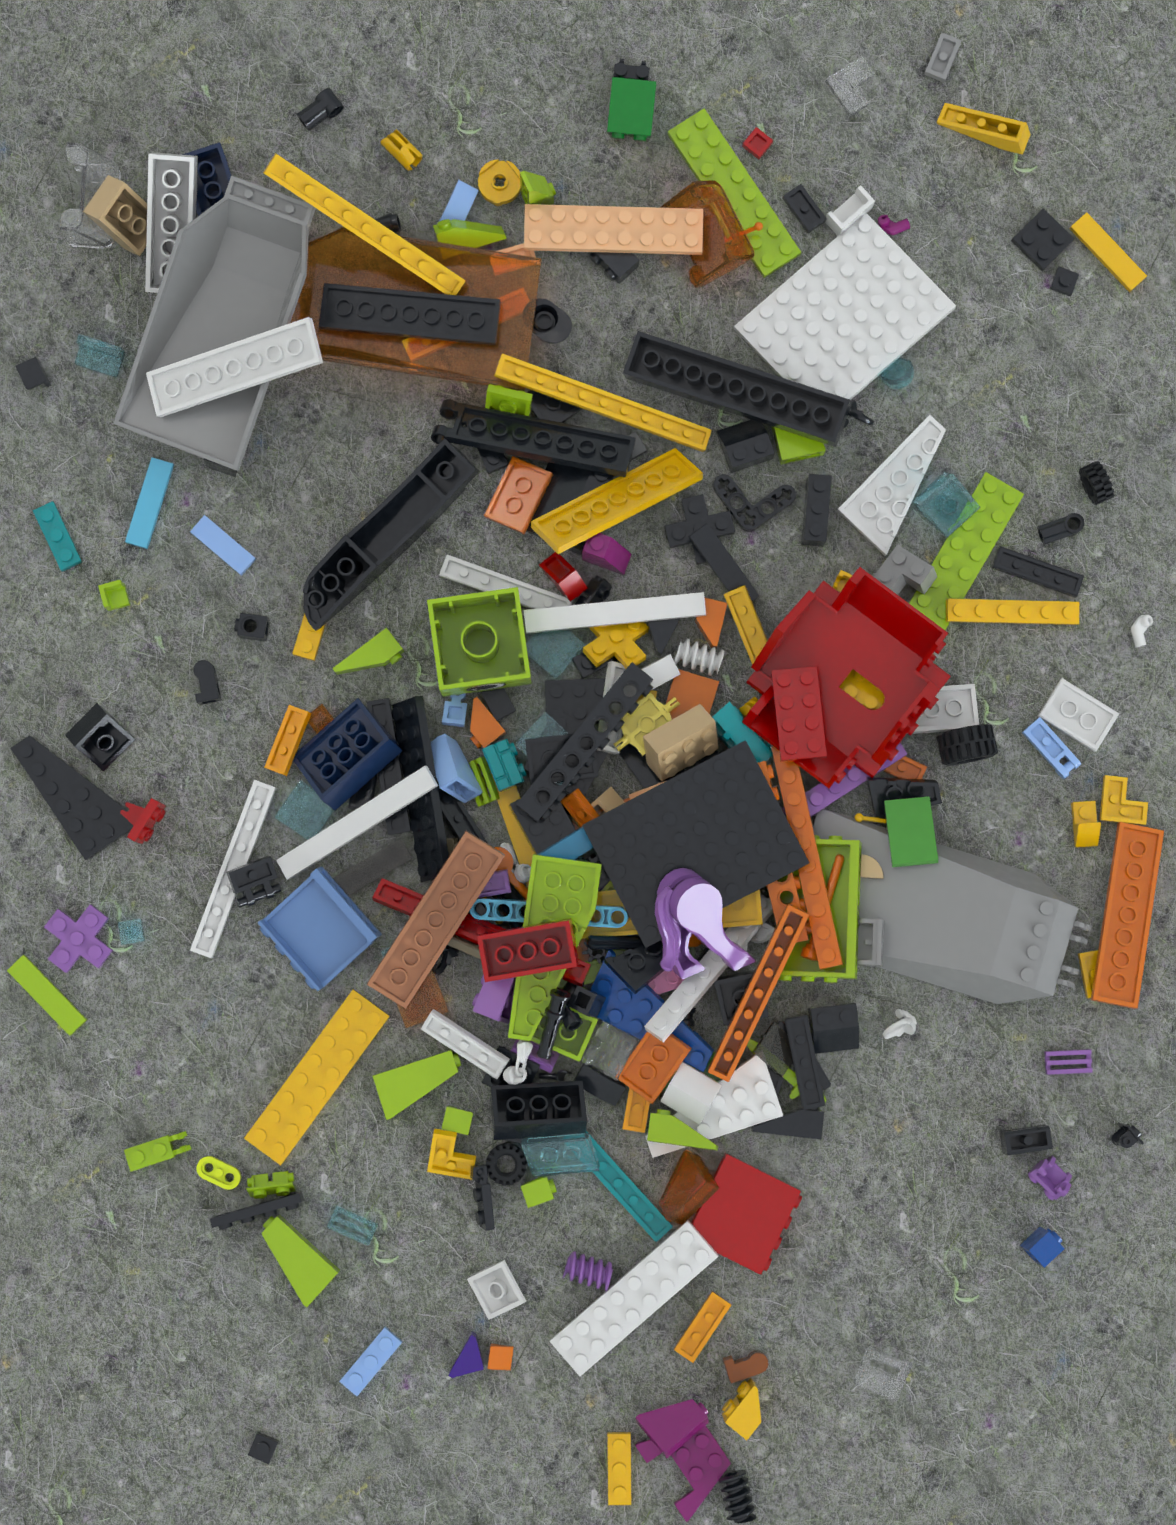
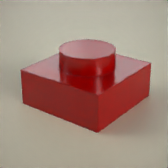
(757, 143)

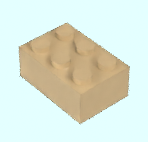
(120, 214)
(681, 742)

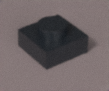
(1064, 281)
(263, 1447)

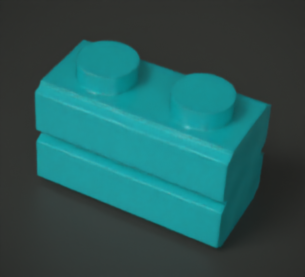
(504, 765)

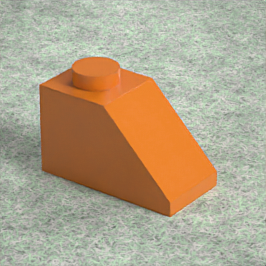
(712, 623)
(484, 726)

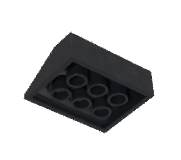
(566, 486)

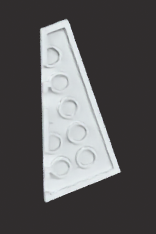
(740, 1103)

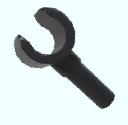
(559, 1076)

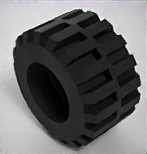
(967, 744)

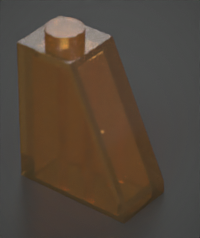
(687, 1188)

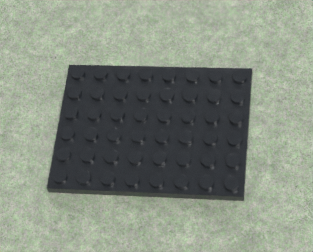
(705, 820)

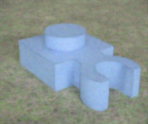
(455, 711)

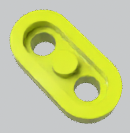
(219, 1172)

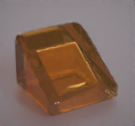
(320, 718)

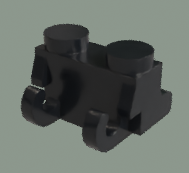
(631, 72)

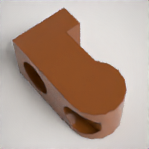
(745, 1367)

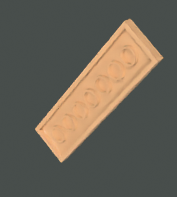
(613, 229)

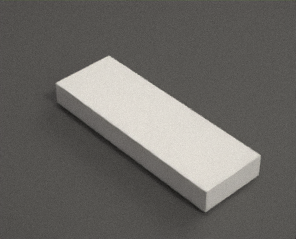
(660, 671)

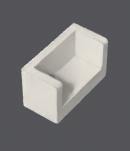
(850, 211)

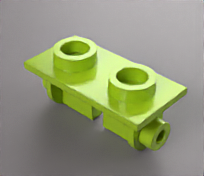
(281, 1185)

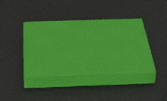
(911, 831)

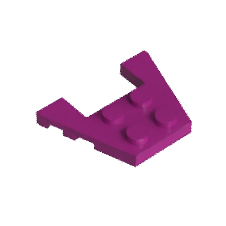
(701, 1463)

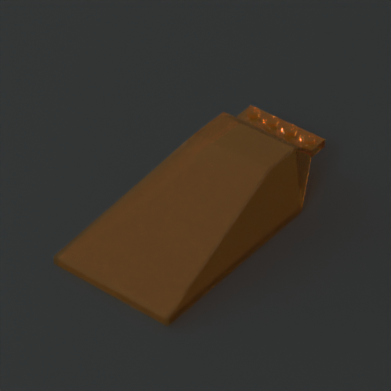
(350, 260)

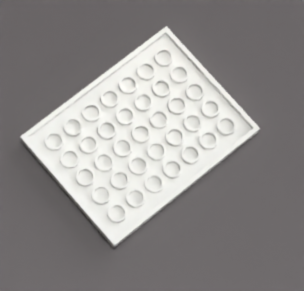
(846, 313)

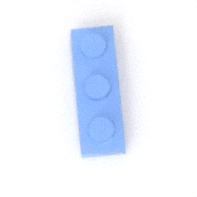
(371, 1361)

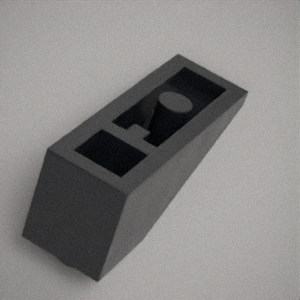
(795, 1123)

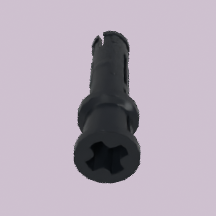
(554, 1014)

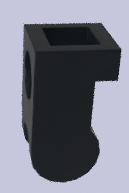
(208, 683)

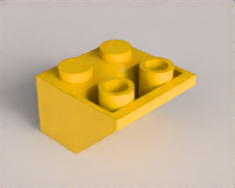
(744, 1410)

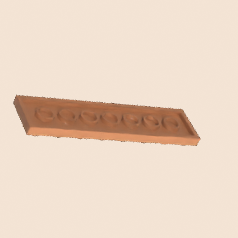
(435, 919)

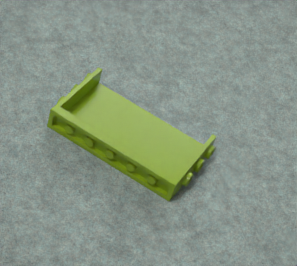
(844, 911)

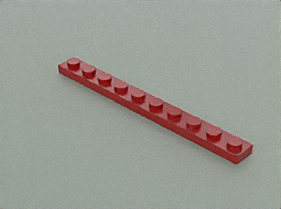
(406, 901)

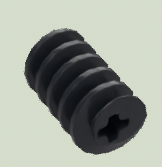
(738, 1497)

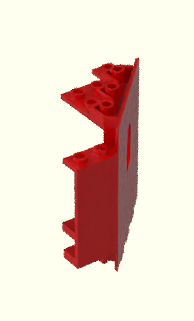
(863, 631)

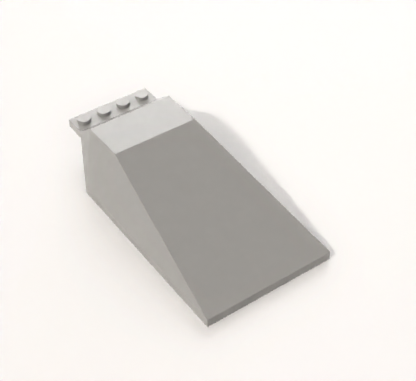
(225, 281)

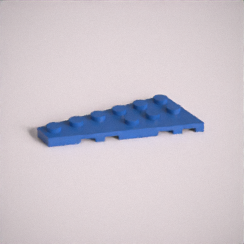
(633, 1011)

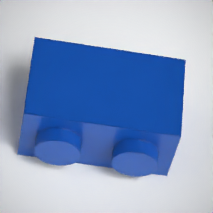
(1043, 1246)

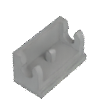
(870, 942)

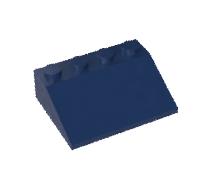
(346, 754)

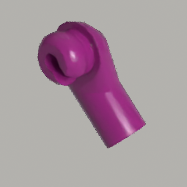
(891, 227)

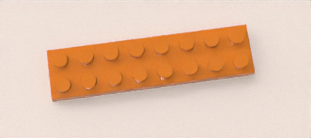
(1127, 915)

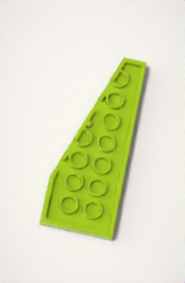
(555, 892)

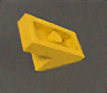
(1085, 824)

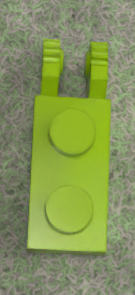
(154, 1151)

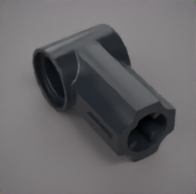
(325, 106)
(1059, 528)

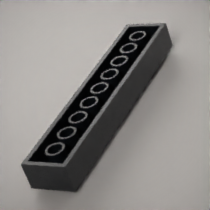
(737, 389)

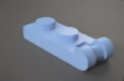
(1051, 747)

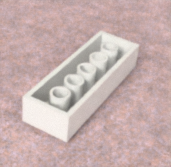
(169, 208)

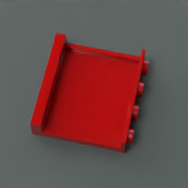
(746, 1213)

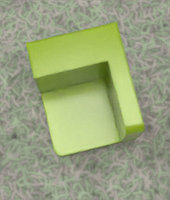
(114, 595)
(457, 1120)

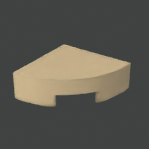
(870, 868)

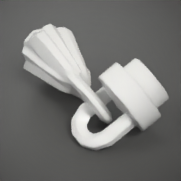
(522, 871)
(514, 1074)

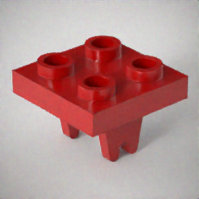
(143, 819)

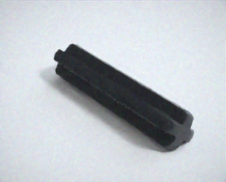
(614, 942)

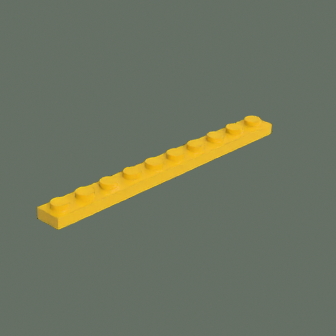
(363, 225)
(602, 402)

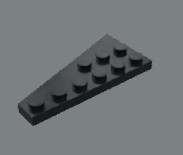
(80, 806)

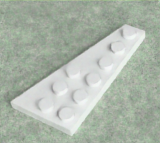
(886, 495)

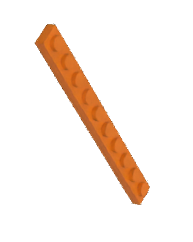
(811, 874)

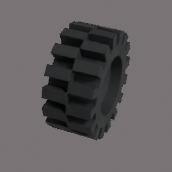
(1096, 482)
(520, 1164)

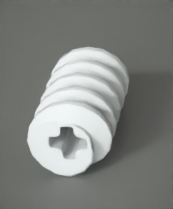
(699, 657)

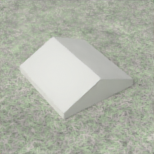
(691, 1093)
(496, 1289)

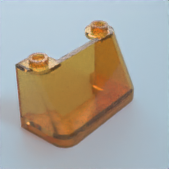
(723, 236)

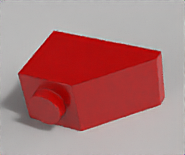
(563, 576)

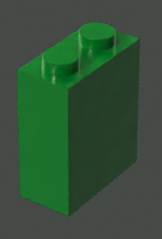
(631, 108)

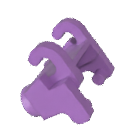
(1051, 1178)

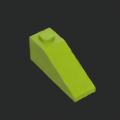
(536, 189)
(467, 233)
(375, 653)
(670, 1130)

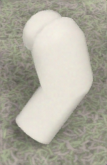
(1138, 629)

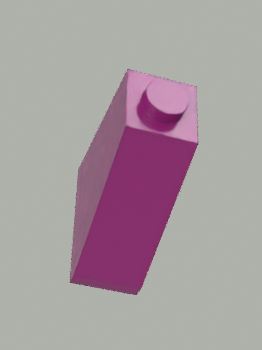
(606, 553)
(673, 1424)

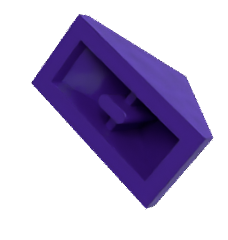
(469, 1359)

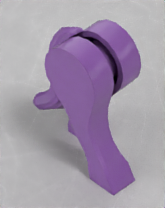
(688, 907)

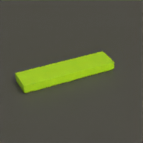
(47, 995)

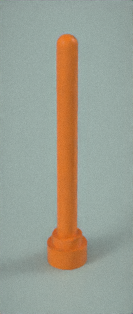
(809, 950)

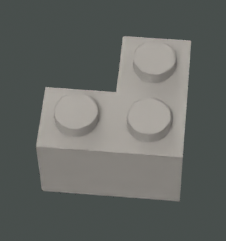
(903, 569)

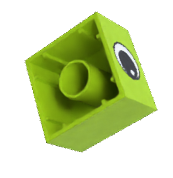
(479, 641)

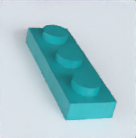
(57, 536)

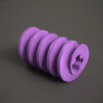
(588, 1270)

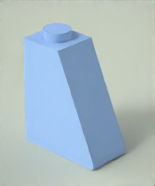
(453, 770)

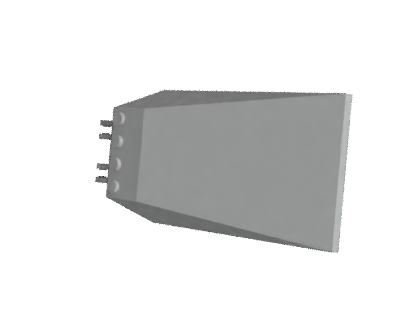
(963, 919)

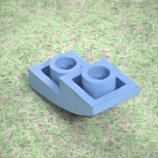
(460, 202)

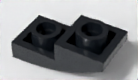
(599, 1084)

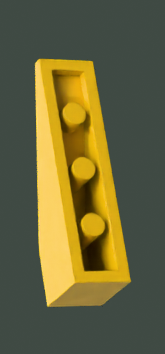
(986, 127)

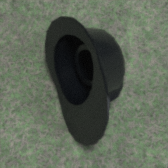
(551, 322)

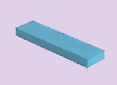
(149, 503)

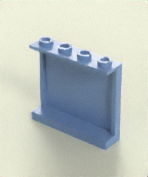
(319, 929)

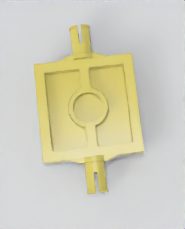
(646, 718)

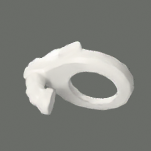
(906, 1025)

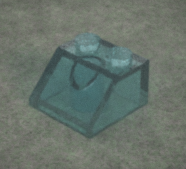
(946, 503)

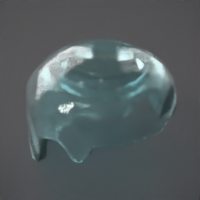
(898, 374)

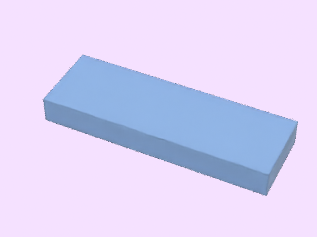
(223, 545)

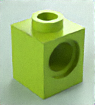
(538, 1191)

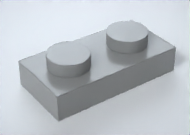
(942, 57)

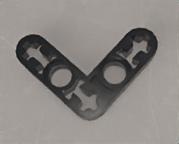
(755, 510)

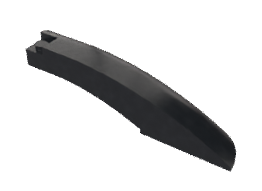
(386, 533)

